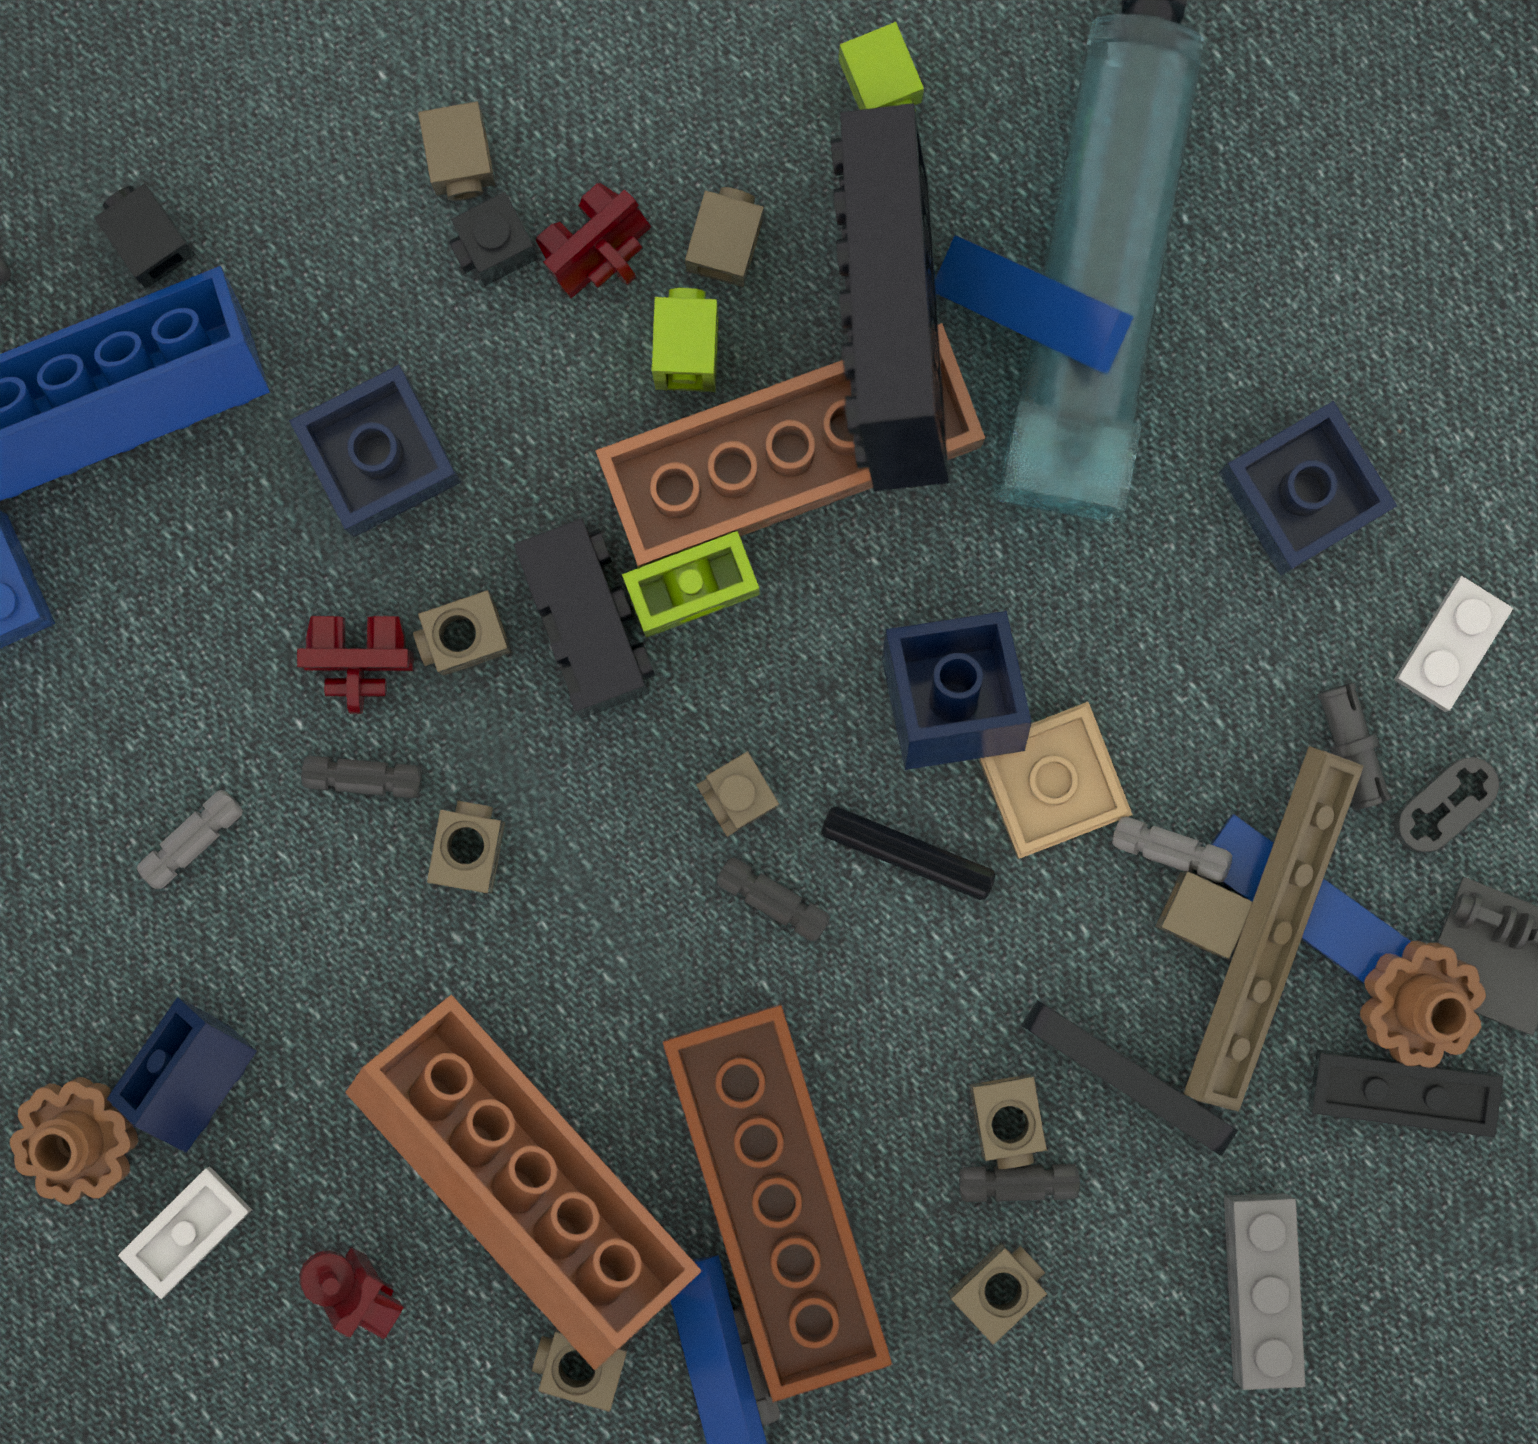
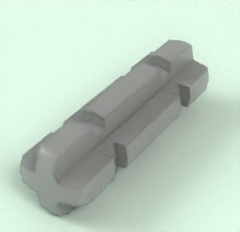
(189, 839)
(1172, 849)

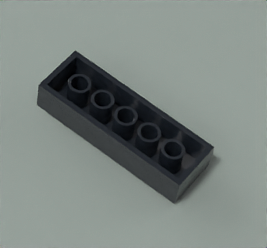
(889, 299)

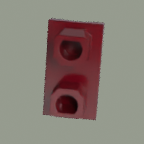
(599, 246)
(327, 652)
(350, 1292)

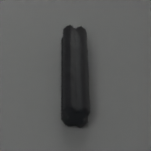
(908, 853)

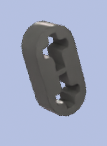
(1436, 794)

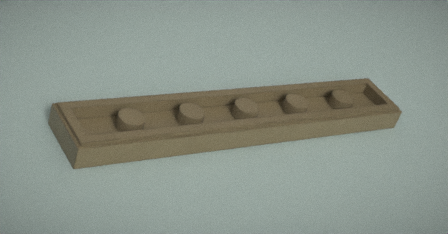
(1273, 929)

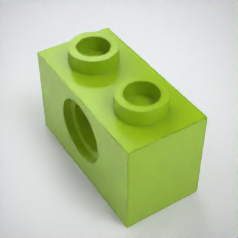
(685, 341)
(691, 584)

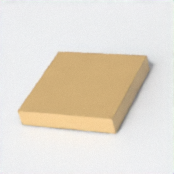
(1057, 784)

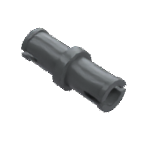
(1354, 743)

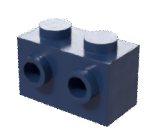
(181, 1075)

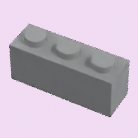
(1264, 1291)

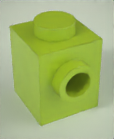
(880, 69)

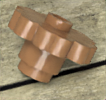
(1422, 1004)
(73, 1141)

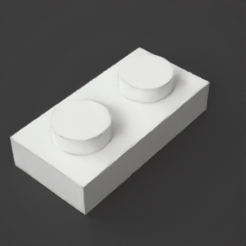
(1453, 644)
(185, 1232)

